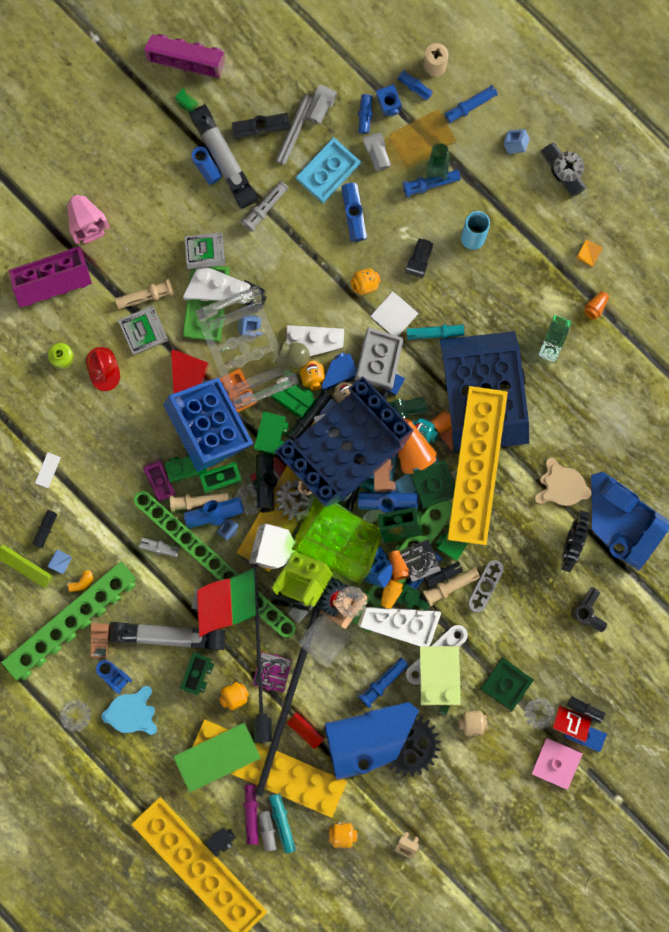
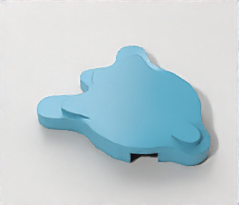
(130, 713)

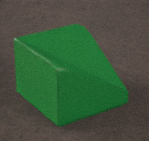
(185, 101)

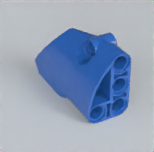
(625, 520)
(371, 736)

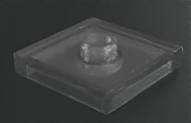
(324, 640)

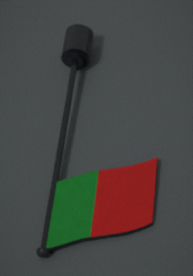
(228, 604)

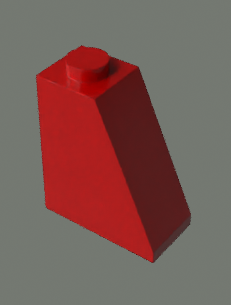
(187, 371)

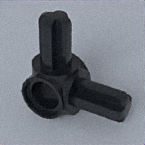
(589, 617)

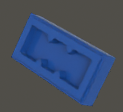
(594, 740)

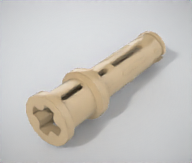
(153, 292)
(189, 502)
(442, 590)

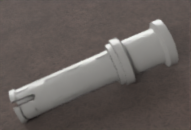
(260, 214)

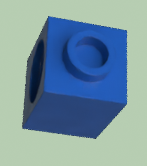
(388, 93)

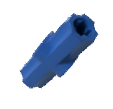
(352, 201)
(375, 501)
(214, 513)

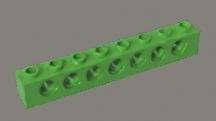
(434, 527)
(14, 661)

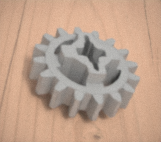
(289, 499)

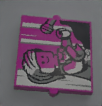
(274, 672)

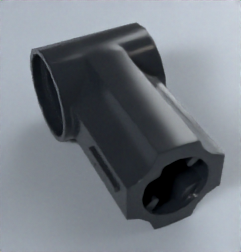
(418, 262)

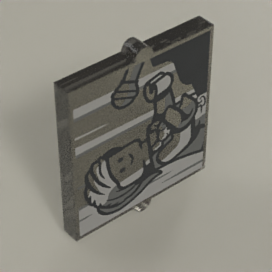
(420, 560)

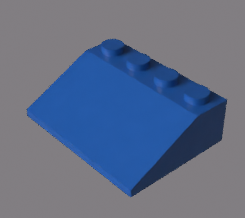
(207, 423)

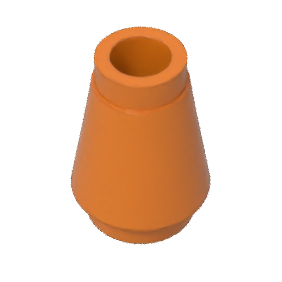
(595, 307)
(399, 568)

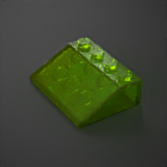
(338, 539)

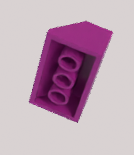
(185, 56)
(49, 277)

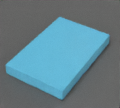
(328, 170)

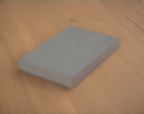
(379, 358)

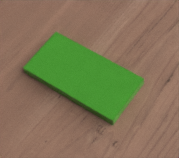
(191, 325)
(217, 757)

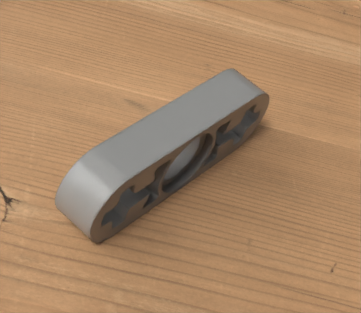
(474, 596)

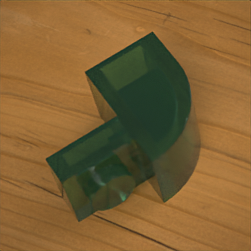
(554, 338)

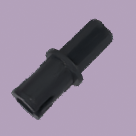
(45, 529)
(444, 574)
(586, 709)

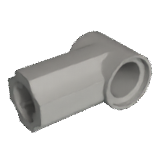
(322, 101)
(375, 147)

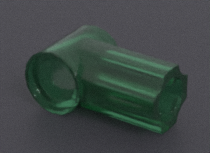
(410, 407)

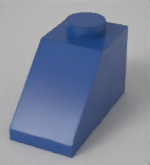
(340, 370)

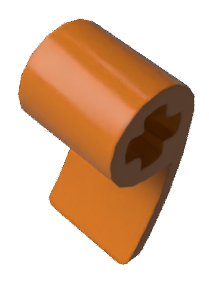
(443, 426)

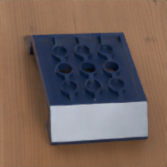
(486, 361)
(363, 421)

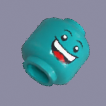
(427, 429)

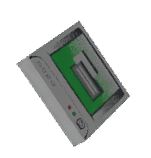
(204, 250)
(143, 330)

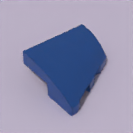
(380, 570)

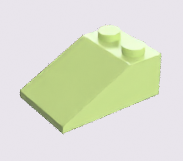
(439, 675)

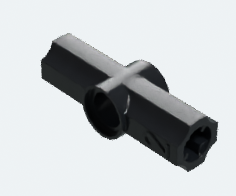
(273, 123)
(550, 154)
(264, 483)

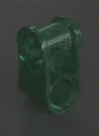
(439, 162)

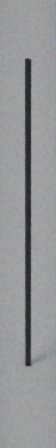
(295, 677)

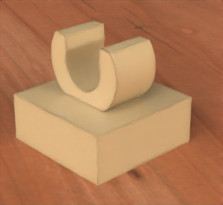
(407, 847)

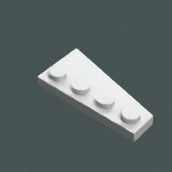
(403, 624)

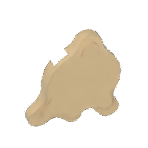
(562, 485)

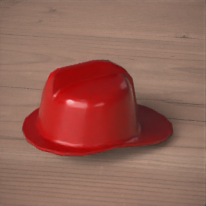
(103, 368)

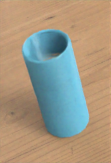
(479, 221)

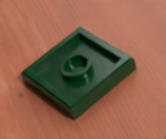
(433, 484)
(507, 684)

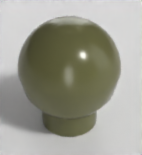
(294, 354)

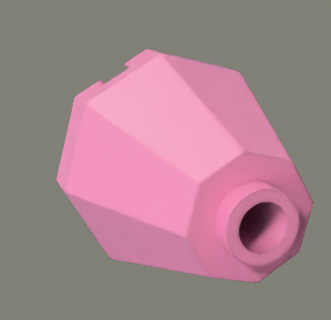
(85, 220)

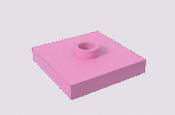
(556, 763)

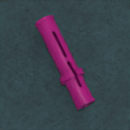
(251, 814)

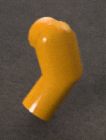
(83, 584)

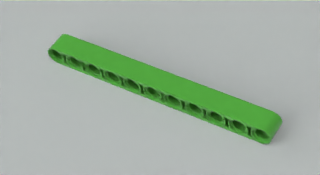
(207, 558)

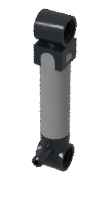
(223, 156)
(166, 636)

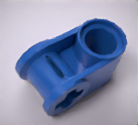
(113, 676)

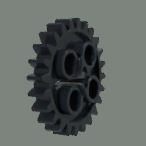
(575, 541)
(420, 730)

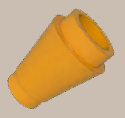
(391, 593)

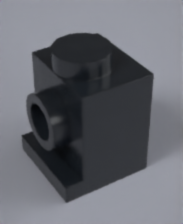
(221, 841)

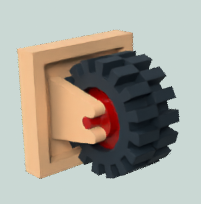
(327, 602)

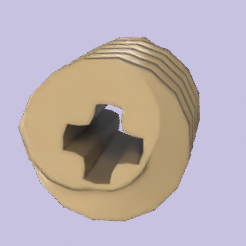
(436, 59)

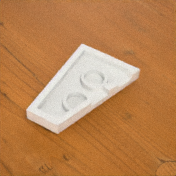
(213, 285)
(317, 339)

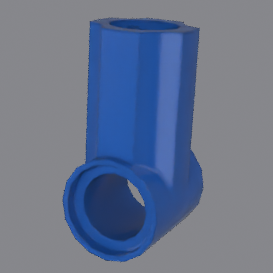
(207, 166)

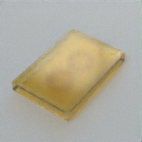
(417, 139)

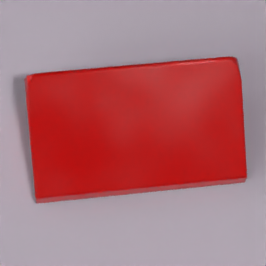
(305, 730)

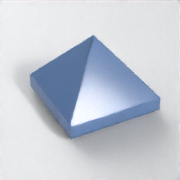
(227, 529)

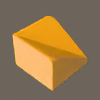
(589, 253)

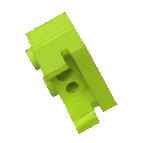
(303, 579)

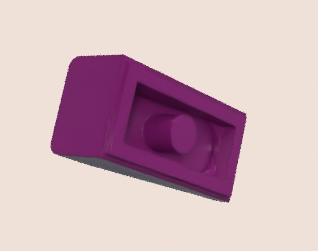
(159, 480)

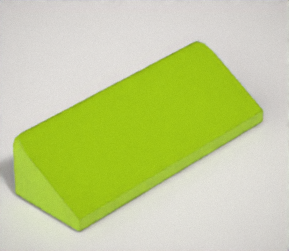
(24, 566)

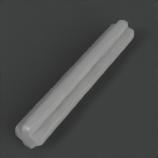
(295, 129)

